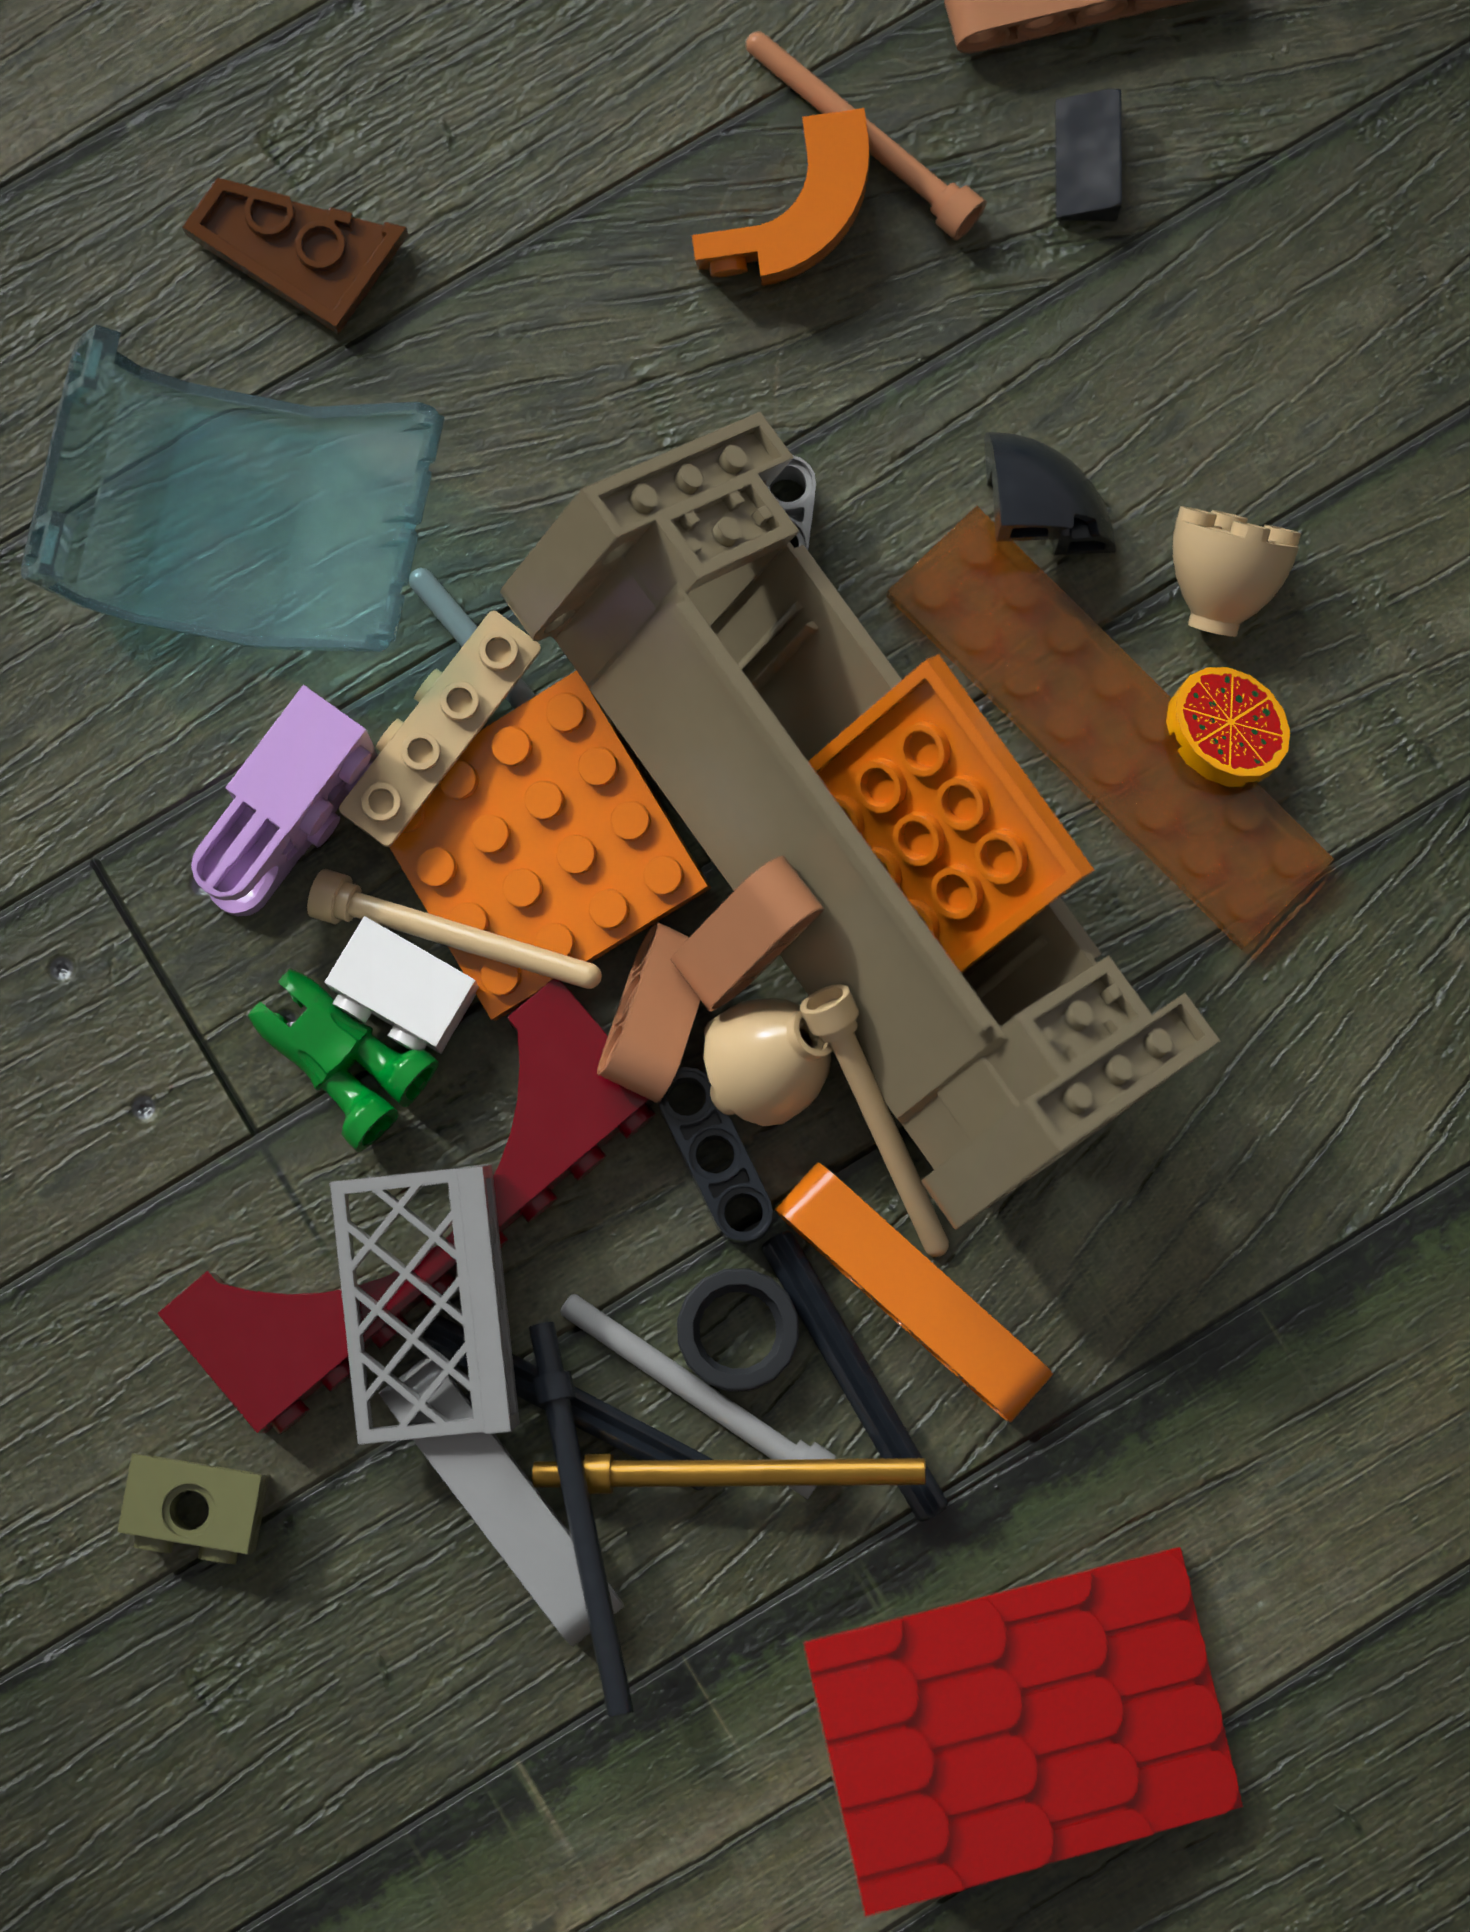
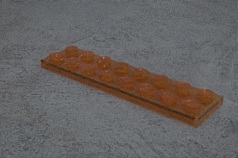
(1105, 726)

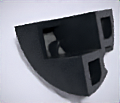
(1044, 497)

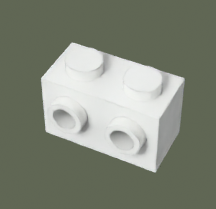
(400, 986)

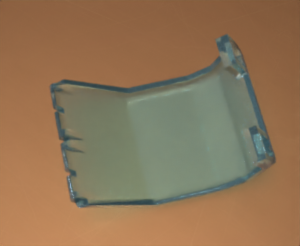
(229, 507)

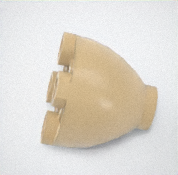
(1229, 566)
(764, 1061)

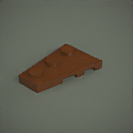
(298, 251)

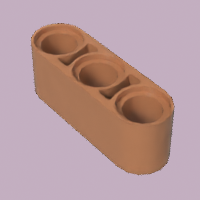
(747, 933)
(651, 1019)

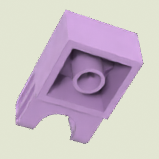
(282, 803)

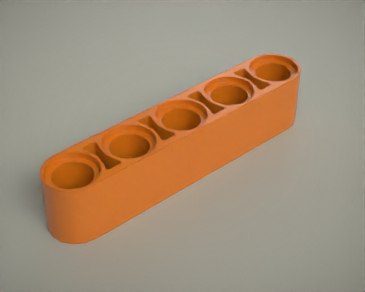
(914, 1292)

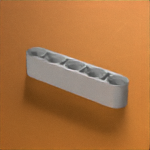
(501, 1503)

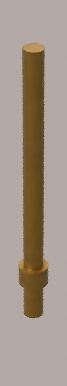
(605, 1473)

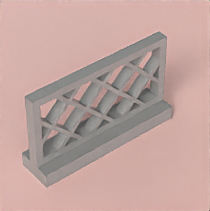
(481, 1296)

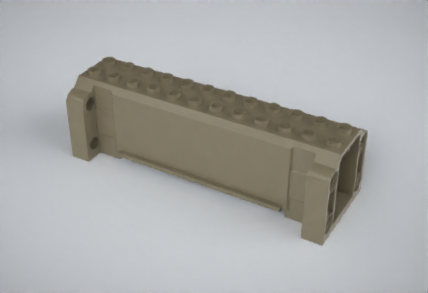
(725, 678)

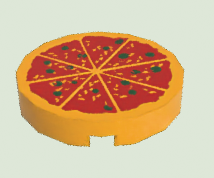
(1228, 726)

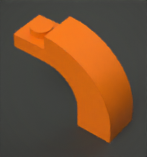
(817, 219)

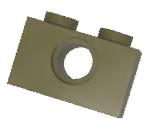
(153, 1497)

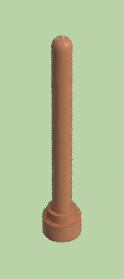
(953, 206)

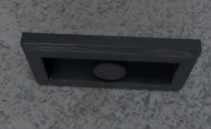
(1088, 156)

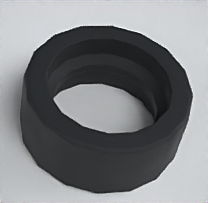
(738, 1281)

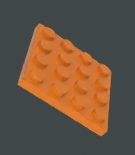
(950, 813)
(546, 841)

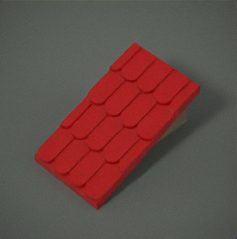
(1021, 1728)

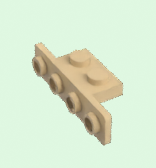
(439, 729)

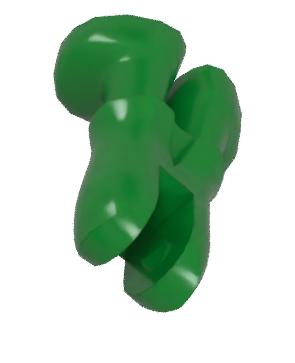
(328, 1043)

